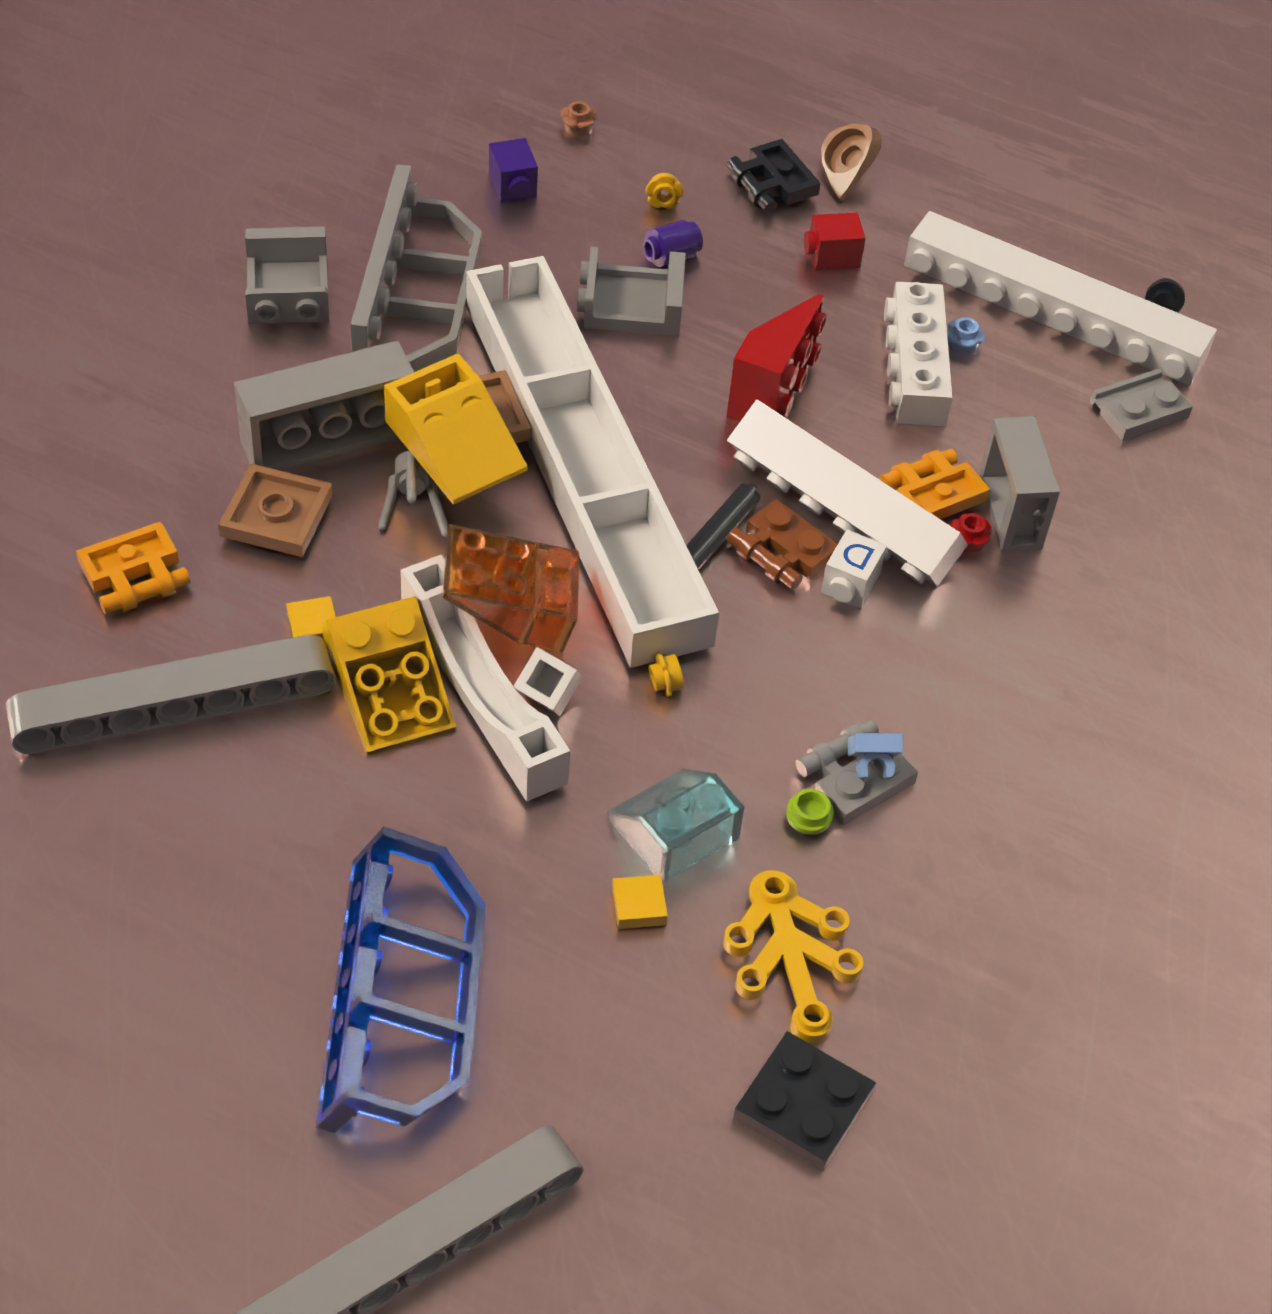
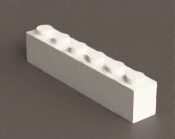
(847, 493)

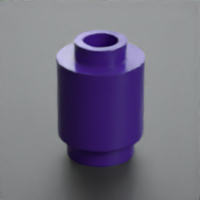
(672, 237)

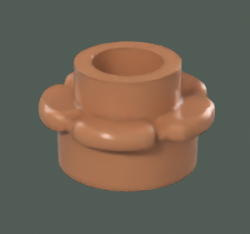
(579, 118)

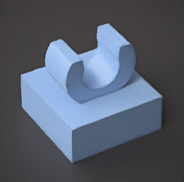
(875, 747)

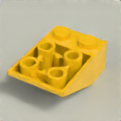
(452, 428)
(388, 674)

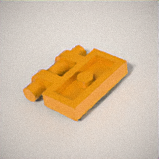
(945, 489)
(129, 557)

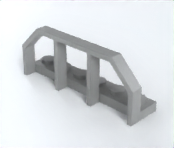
(389, 254)

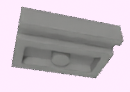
(1141, 404)

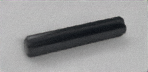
(722, 522)

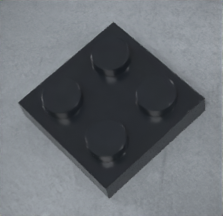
(804, 1100)

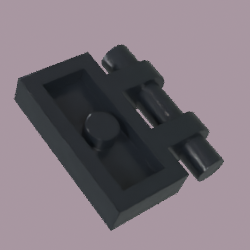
(783, 175)

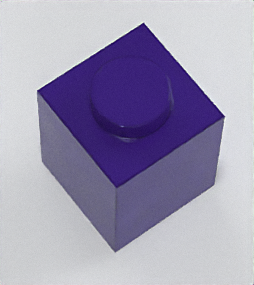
(513, 170)

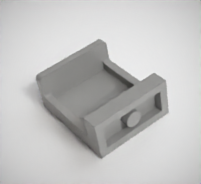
(286, 275)
(632, 296)

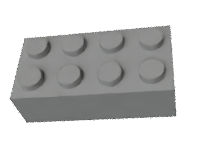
(318, 407)

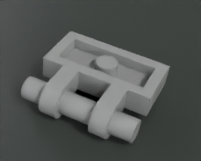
(841, 784)

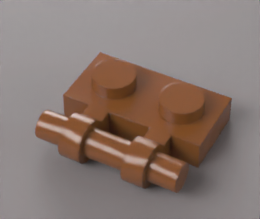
(788, 536)

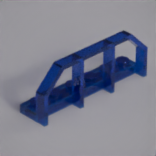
(359, 963)

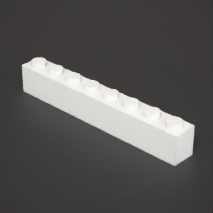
(1059, 297)

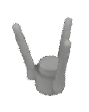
(411, 481)

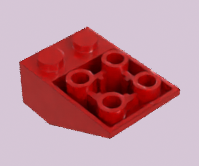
(776, 359)

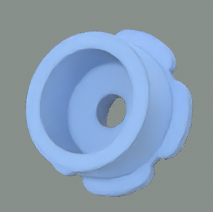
(964, 335)

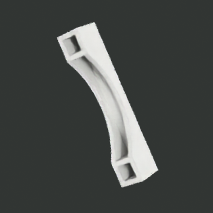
(516, 731)

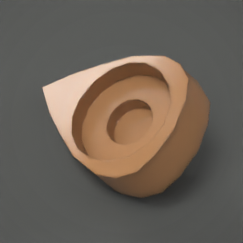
(848, 154)

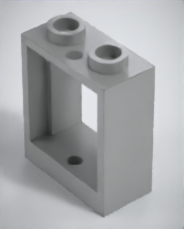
(1019, 483)

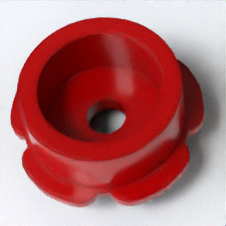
(974, 530)

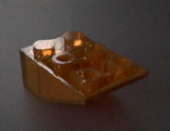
(513, 585)

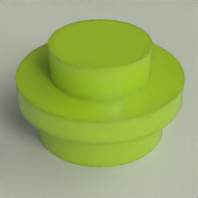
(810, 811)

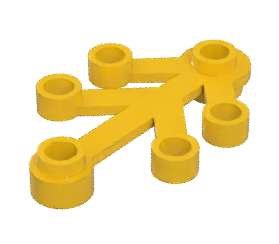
(792, 946)

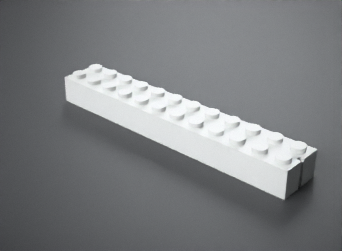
(593, 465)

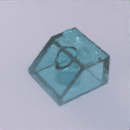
(679, 821)

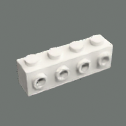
(918, 354)

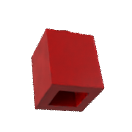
(835, 241)

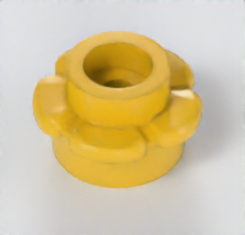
(662, 182)
(666, 674)

